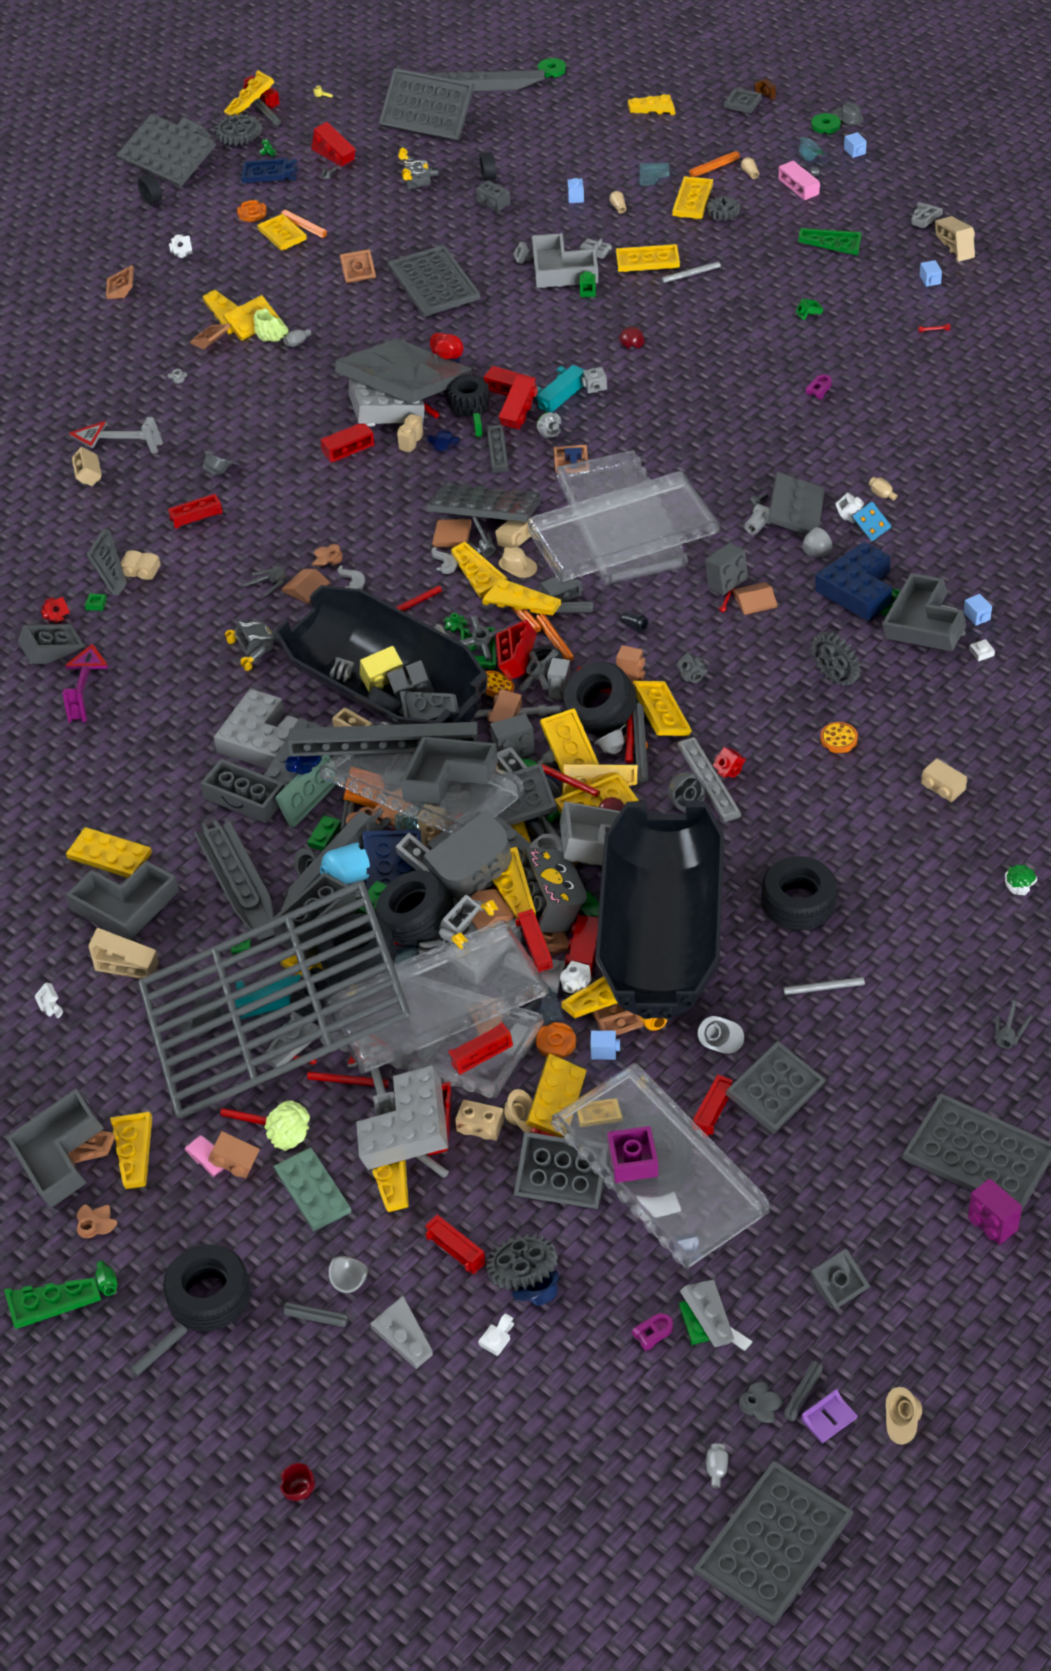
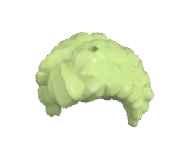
(268, 327)
(287, 1125)

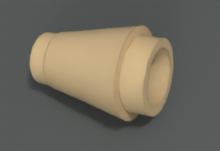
(749, 166)
(618, 201)

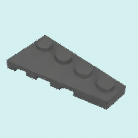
(107, 563)

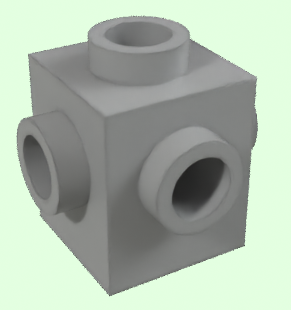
(594, 380)

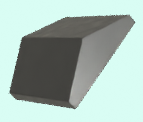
(839, 1279)

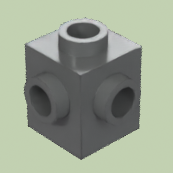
(692, 668)

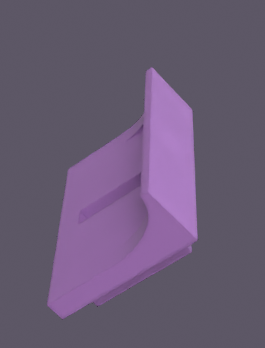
(836, 1409)

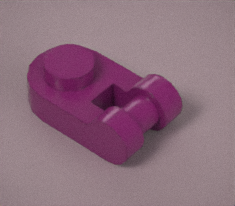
(822, 382)
(660, 1326)

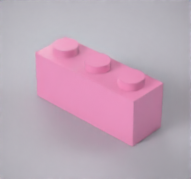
(799, 180)

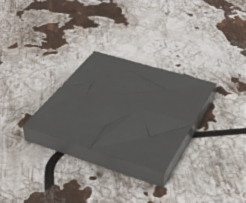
(401, 370)

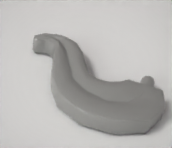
(449, 564)
(357, 577)

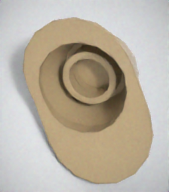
(517, 563)
(518, 1109)
(902, 1415)

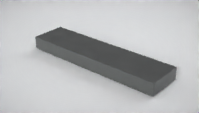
(497, 449)

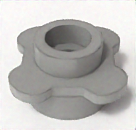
(177, 376)

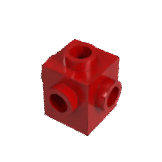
(60, 607)
(729, 762)

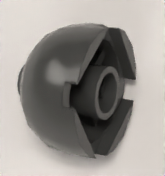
(685, 788)

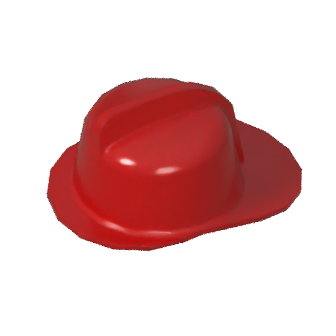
(446, 346)

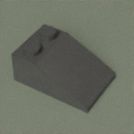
(49, 642)

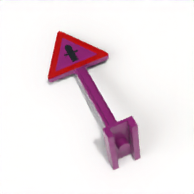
(73, 698)

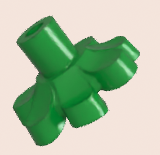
(267, 148)
(455, 622)

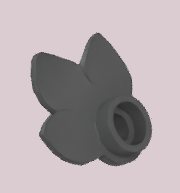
(761, 1402)

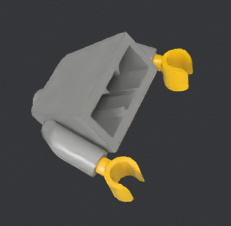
(461, 916)

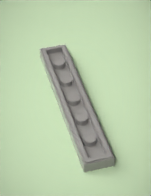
(715, 788)

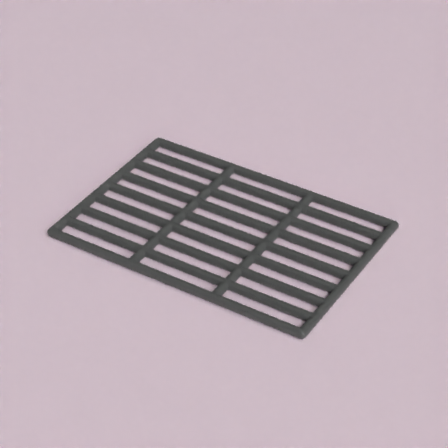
(308, 981)

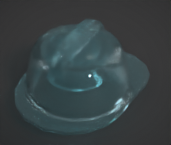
(809, 149)

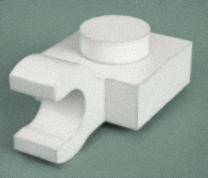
(46, 1000)
(496, 1337)

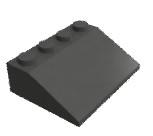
(556, 1173)

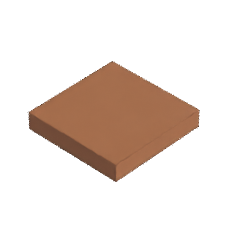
(451, 532)

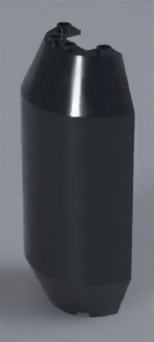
(356, 625)
(660, 908)

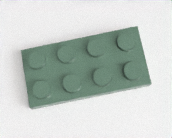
(303, 794)
(312, 1189)

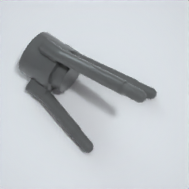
(486, 545)
(275, 575)
(1006, 1037)

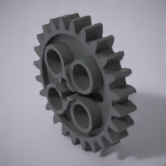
(238, 129)
(835, 658)
(521, 1262)

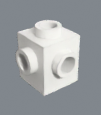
(180, 251)
(848, 506)
(575, 977)

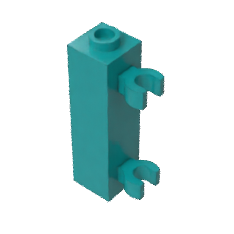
(560, 389)
(264, 992)

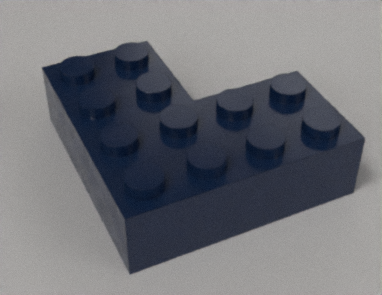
(856, 582)

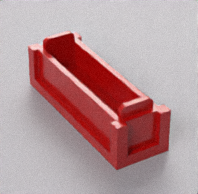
(269, 97)
(195, 510)
(534, 940)
(481, 1048)
(712, 1105)
(455, 1244)

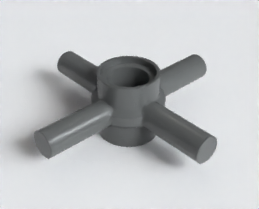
(481, 638)
(538, 670)

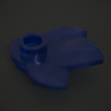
(442, 440)
(302, 764)

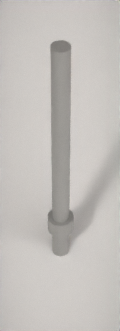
(542, 710)

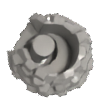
(549, 425)

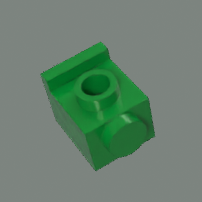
(587, 281)

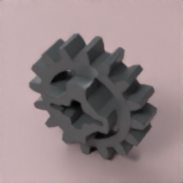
(723, 208)

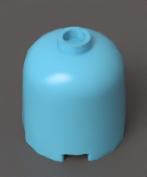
(346, 863)

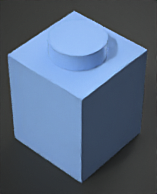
(855, 144)
(575, 190)
(930, 273)
(977, 609)
(604, 1045)

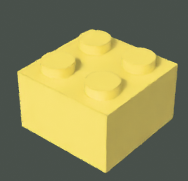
(376, 666)

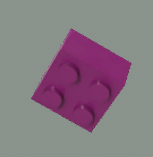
(632, 1154)
(994, 1211)

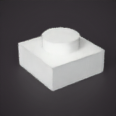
(982, 650)

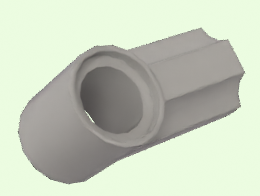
(757, 520)

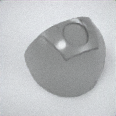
(817, 543)
(347, 1273)

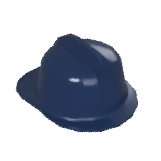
(541, 1293)

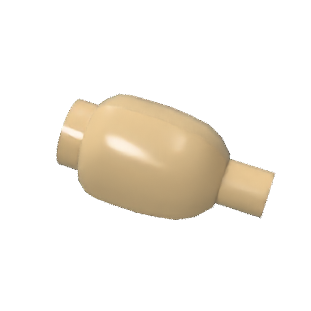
(882, 488)

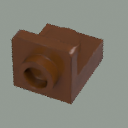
(765, 87)

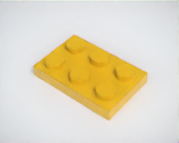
(282, 232)
(242, 317)

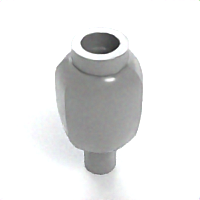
(296, 337)
(716, 1464)

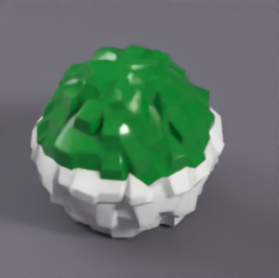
(1019, 879)

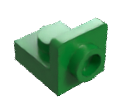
(808, 306)

